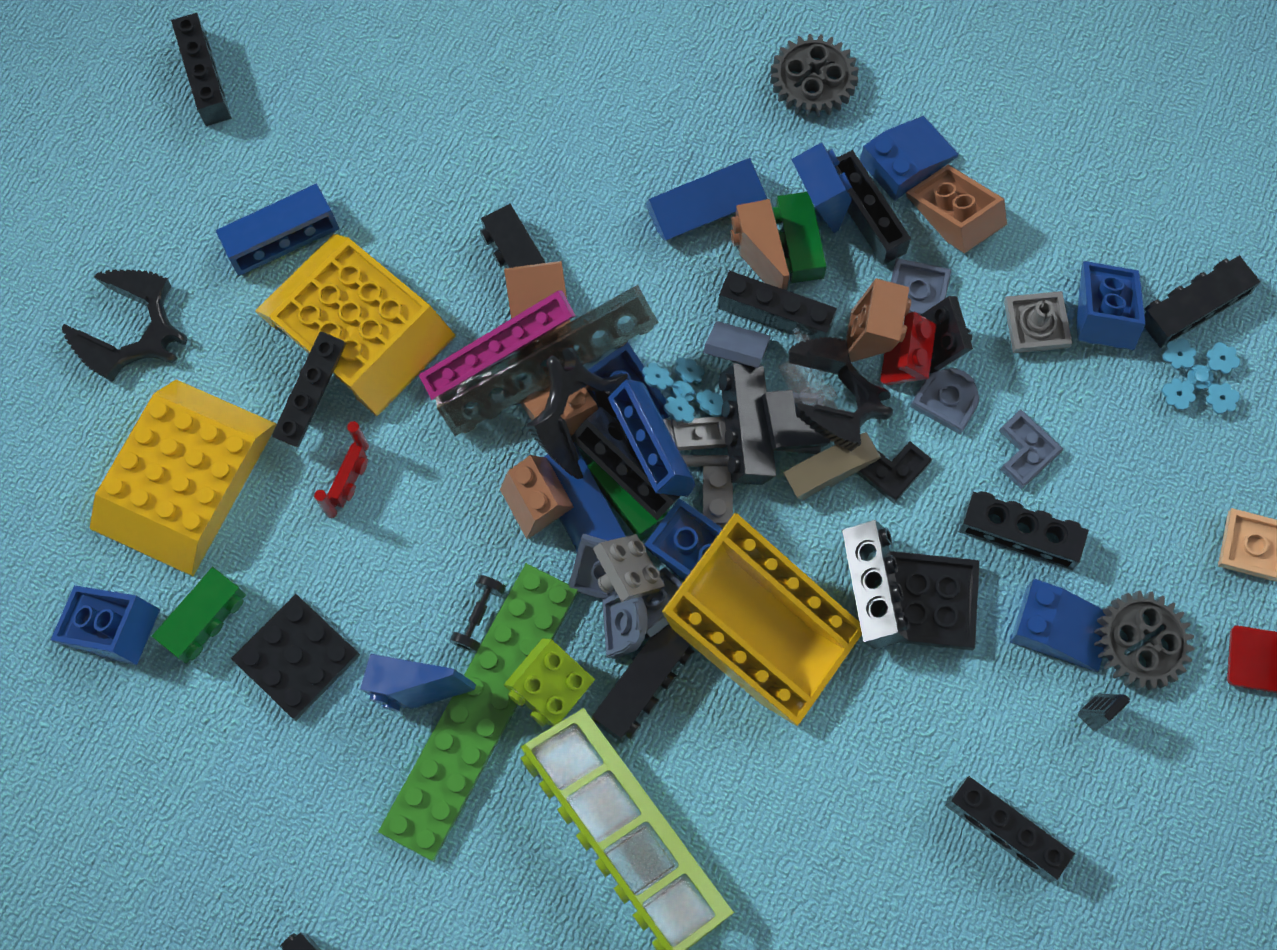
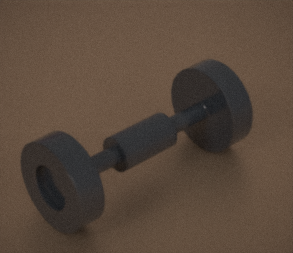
(491, 586)

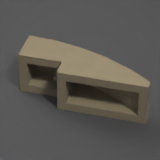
(830, 467)

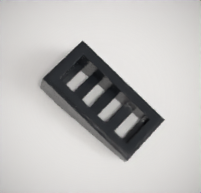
(1102, 709)

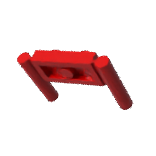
(344, 482)

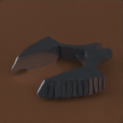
(143, 288)
(839, 425)
(549, 427)

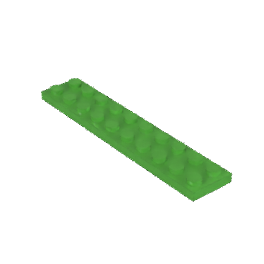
(475, 719)

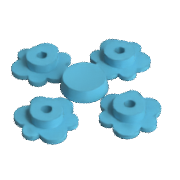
(1200, 376)
(681, 391)

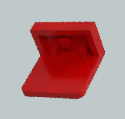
(913, 356)
(1253, 658)

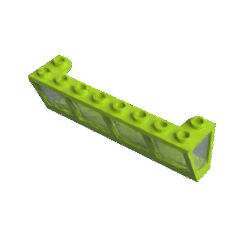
(625, 833)

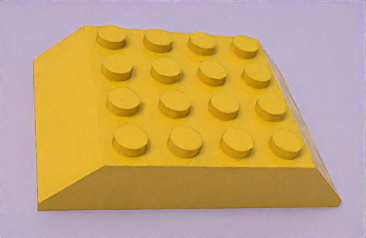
(179, 475)
(762, 621)

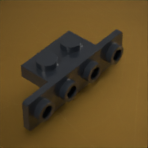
(309, 389)

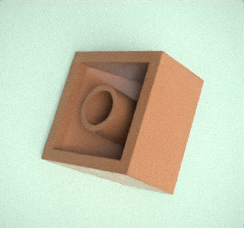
(534, 494)

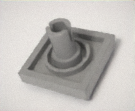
(1037, 322)
(627, 568)

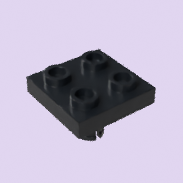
(951, 333)

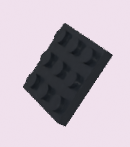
(939, 599)
(295, 657)

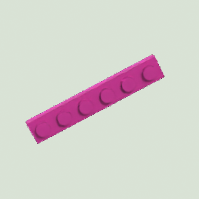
(498, 344)

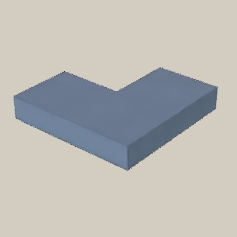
(1034, 447)

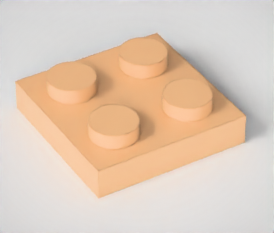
(1250, 544)

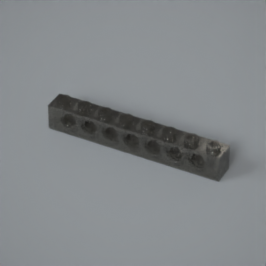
(529, 360)

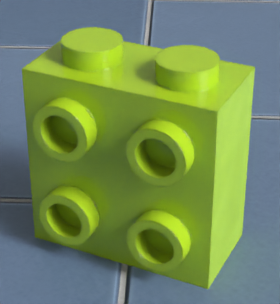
(548, 683)

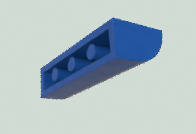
(705, 199)
(277, 229)
(651, 439)
(590, 511)

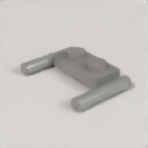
(699, 434)
(716, 486)

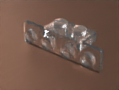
(808, 383)

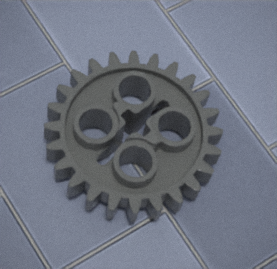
(814, 75)
(1161, 664)

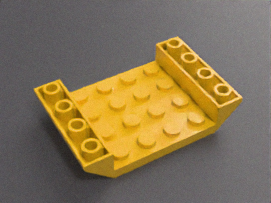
(356, 299)

